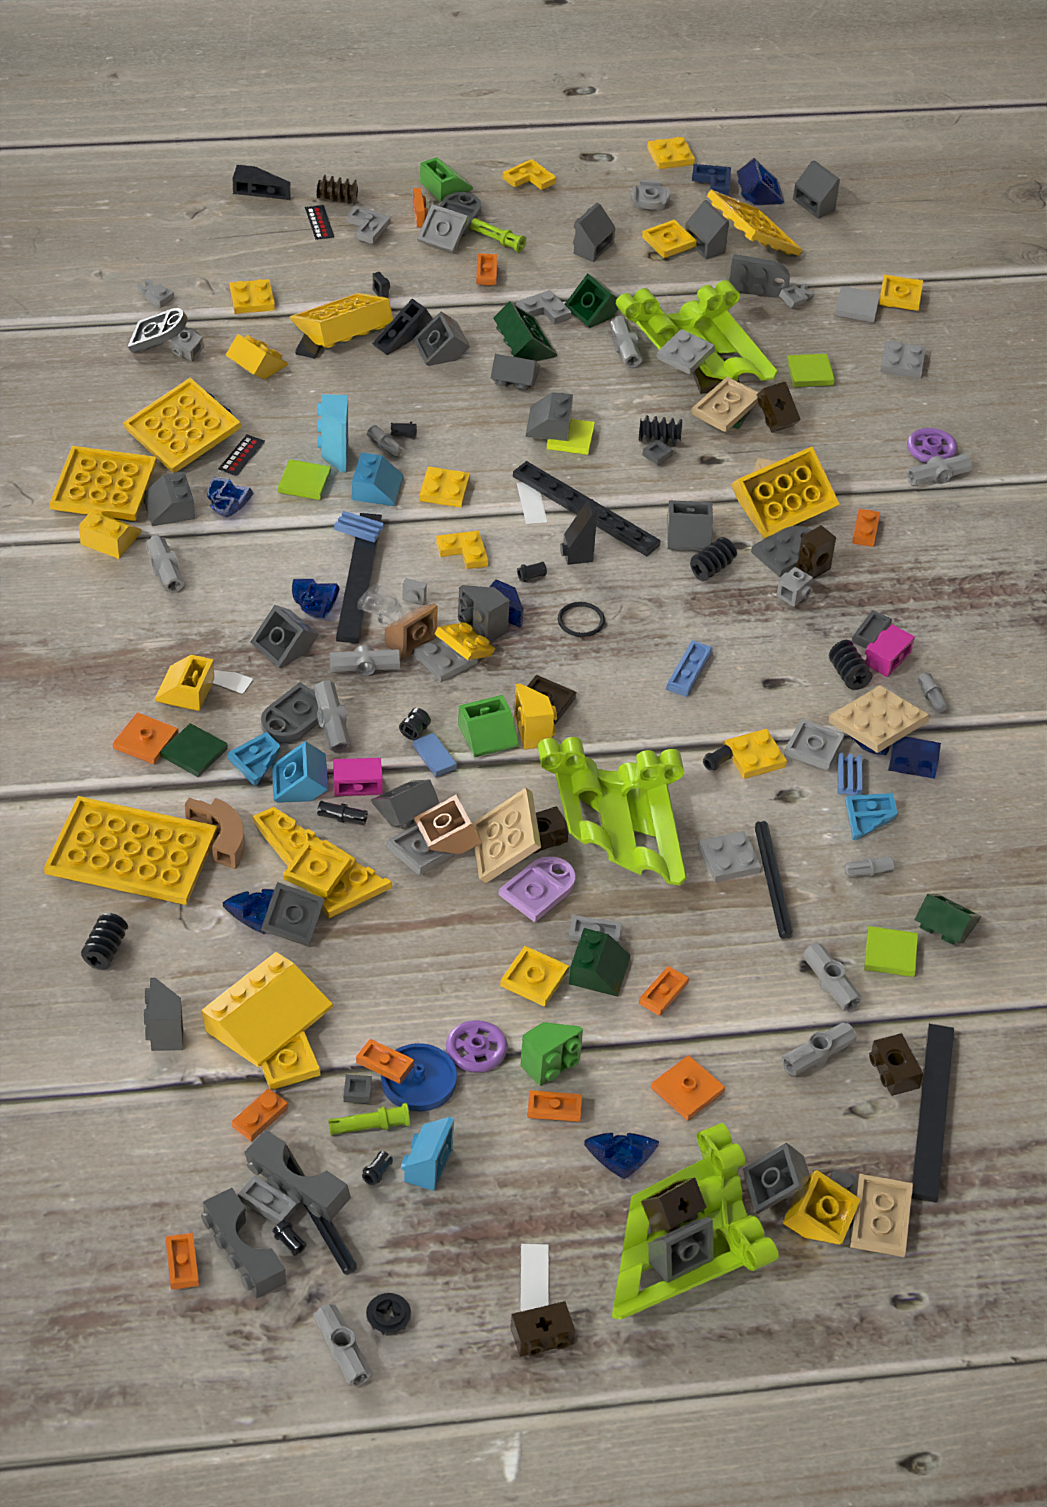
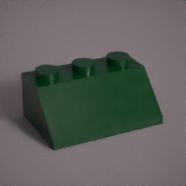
(523, 334)

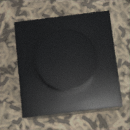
(381, 285)

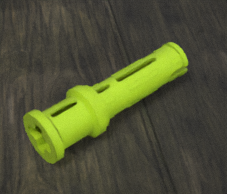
(505, 236)
(381, 1119)

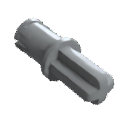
(384, 440)
(932, 692)
(869, 866)

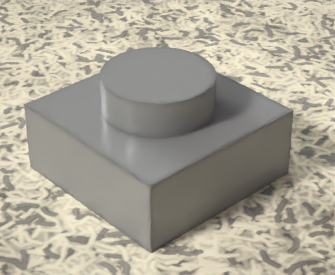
(414, 591)

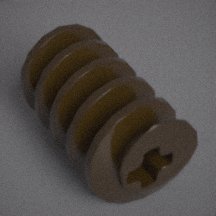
(337, 189)

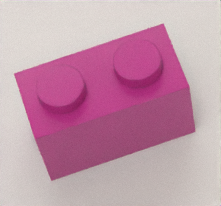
(889, 650)
(357, 777)

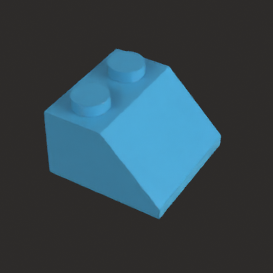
(376, 480)
(300, 775)
(429, 1153)

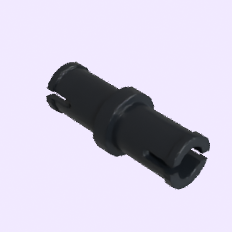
(342, 813)

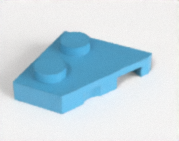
(255, 757)
(869, 812)

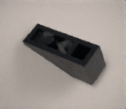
(259, 183)
(403, 327)
(580, 536)

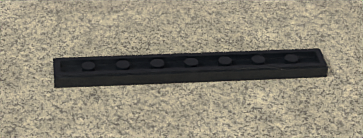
(574, 501)
(357, 584)
(932, 1113)

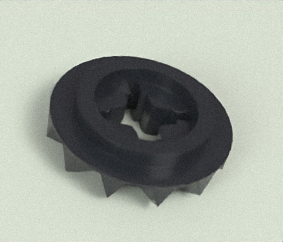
(380, 1305)

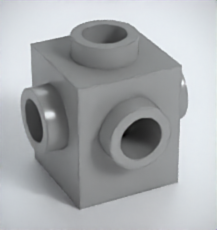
(187, 343)
(794, 586)

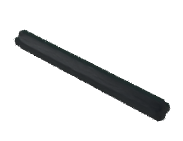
(773, 880)
(328, 1230)

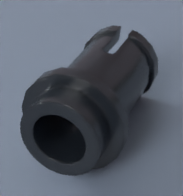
(404, 429)
(530, 571)
(713, 760)
(373, 1173)
(284, 1232)

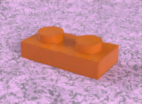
(419, 206)
(486, 269)
(866, 527)
(663, 990)
(385, 1061)
(554, 1106)
(259, 1114)
(181, 1261)

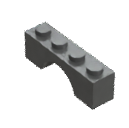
(321, 1193)
(259, 1268)

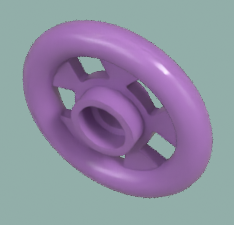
(932, 444)
(468, 1062)

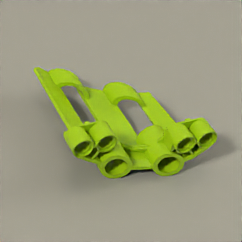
(706, 319)
(627, 800)
(736, 1237)

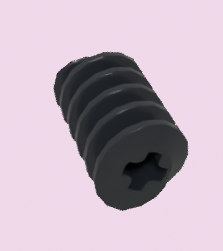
(660, 430)
(713, 558)
(850, 665)
(104, 940)

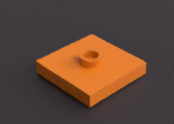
(145, 738)
(688, 1087)

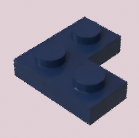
(716, 175)

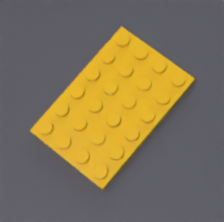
(131, 850)

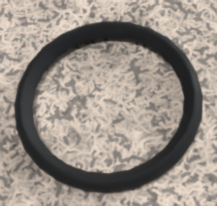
(580, 634)

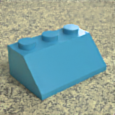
(333, 429)

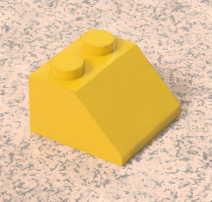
(107, 534)
(533, 716)
(822, 1210)

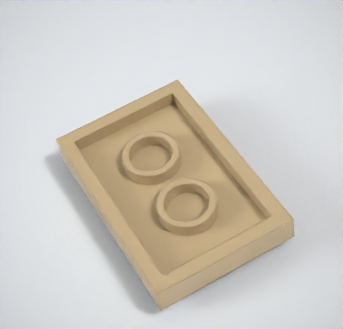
(725, 404)
(882, 1215)

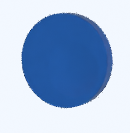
(429, 1081)

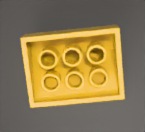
(344, 318)
(785, 492)
(265, 1010)

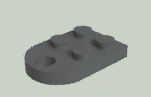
(471, 208)
(758, 276)
(157, 329)
(781, 549)
(293, 712)

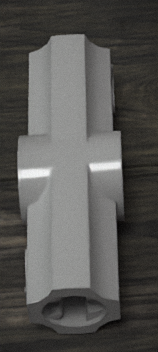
(626, 342)
(939, 469)
(164, 564)
(364, 660)
(332, 716)
(832, 977)
(818, 1049)
(348, 1357)

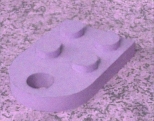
(538, 887)

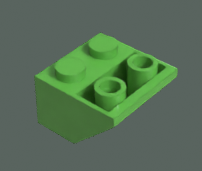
(442, 178)
(487, 726)
(550, 1050)

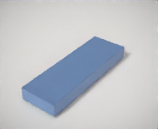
(689, 668)

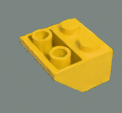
(255, 356)
(187, 683)

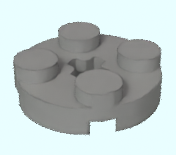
(658, 200)

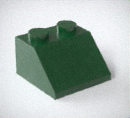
(592, 302)
(946, 918)
(598, 963)

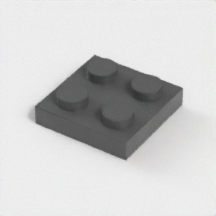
(292, 914)

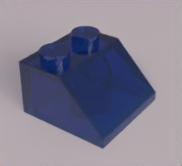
(759, 184)

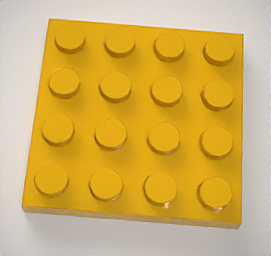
(754, 223)
(182, 425)
(103, 483)

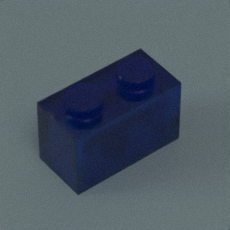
(915, 757)

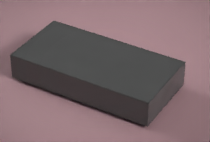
(871, 628)

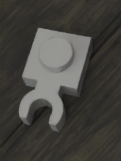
(157, 294)
(796, 296)

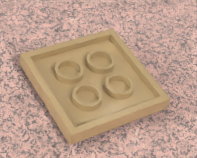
(878, 718)
(506, 835)

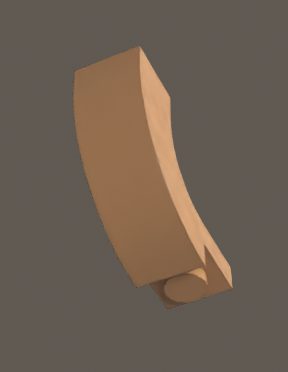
(230, 843)

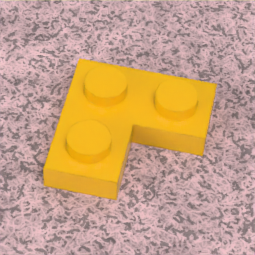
(531, 172)
(464, 543)

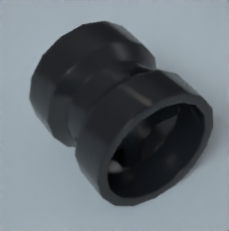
(415, 723)

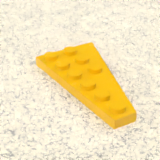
(287, 840)

